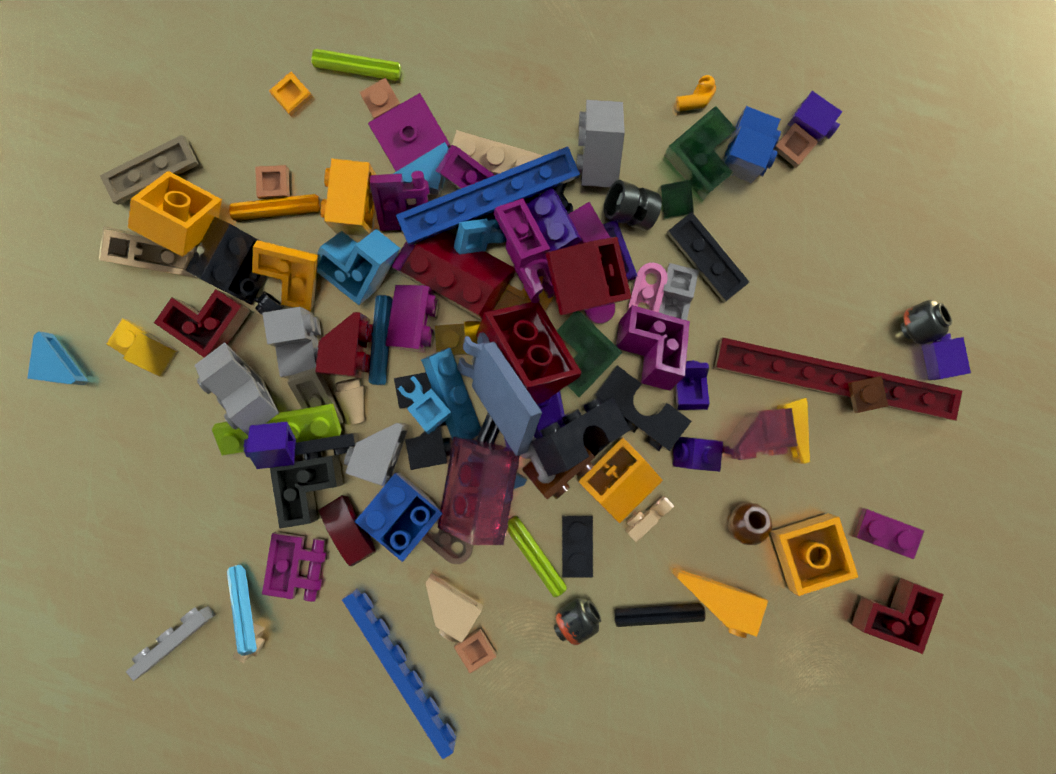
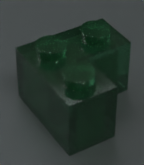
(695, 153)
(592, 351)

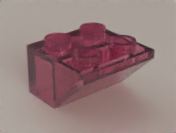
(762, 431)

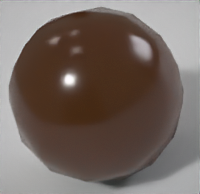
(750, 523)

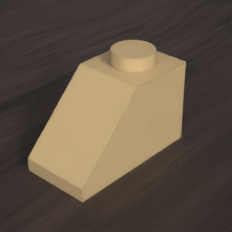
(451, 609)

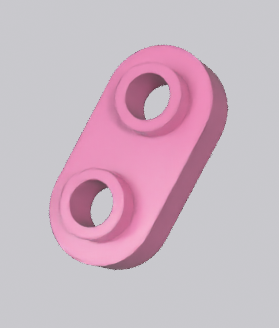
(646, 293)

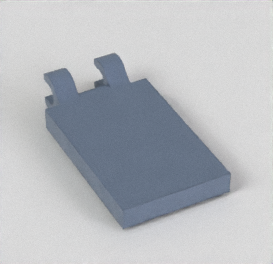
(501, 392)

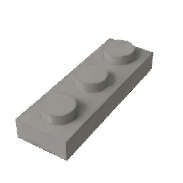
(169, 641)

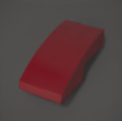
(348, 537)

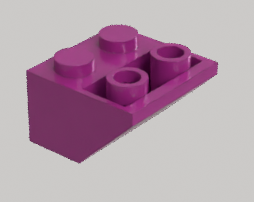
(411, 318)

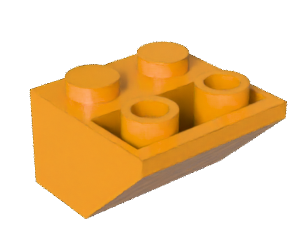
(620, 479)

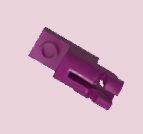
(525, 248)

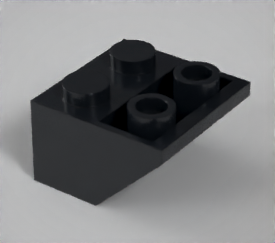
(226, 261)

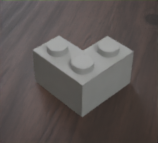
(603, 138)
(294, 337)
(236, 388)

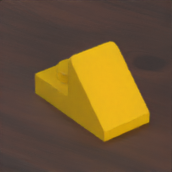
(453, 336)
(141, 348)

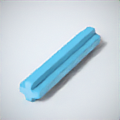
(241, 610)

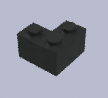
(296, 485)

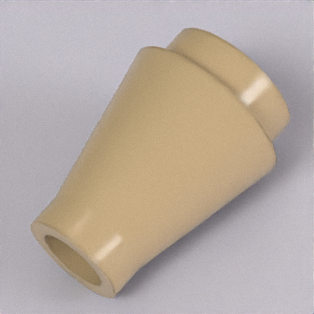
(351, 400)

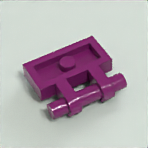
(391, 196)
(284, 566)

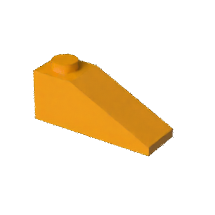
(734, 607)

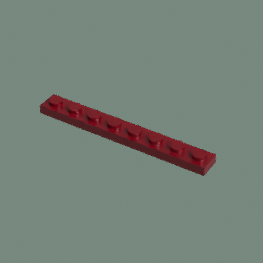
(834, 377)

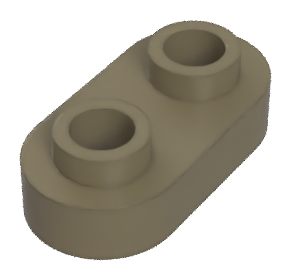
(442, 544)

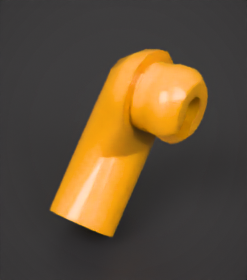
(701, 96)

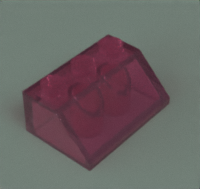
(478, 491)

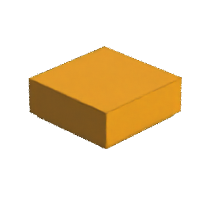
(290, 93)

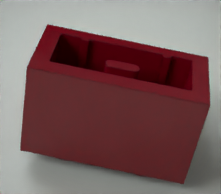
(588, 275)
(345, 348)

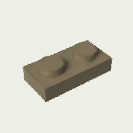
(313, 391)

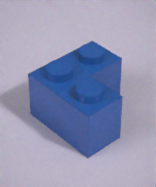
(752, 144)

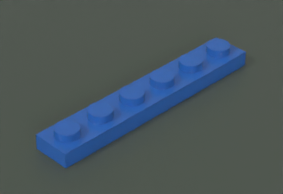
(486, 195)
(407, 682)

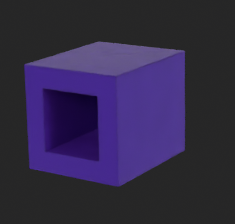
(817, 117)
(946, 358)
(270, 445)

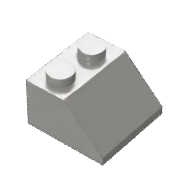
(377, 455)

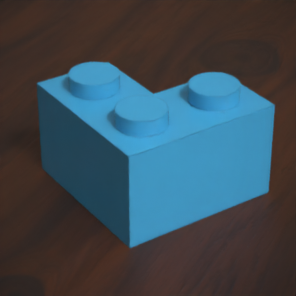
(355, 266)

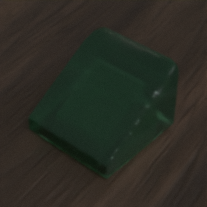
(676, 199)

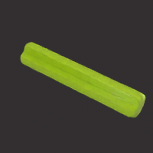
(356, 64)
(536, 557)

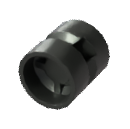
(632, 205)

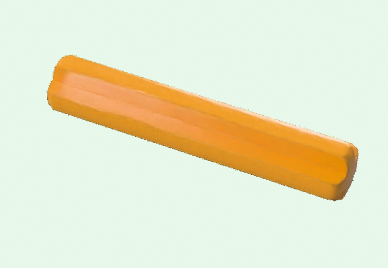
(274, 207)

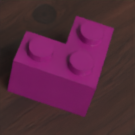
(661, 342)

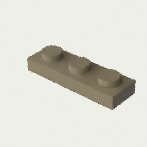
(141, 171)

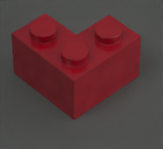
(204, 329)
(906, 620)

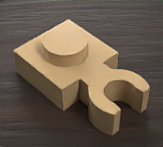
(641, 522)

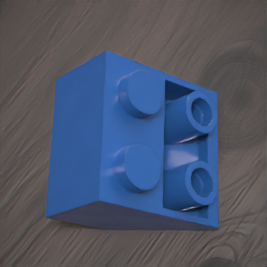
(399, 516)

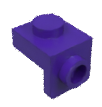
(693, 388)
(698, 454)

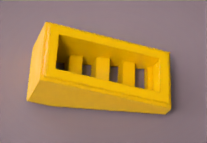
(800, 416)

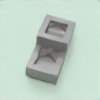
(678, 291)

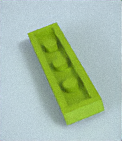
(305, 424)

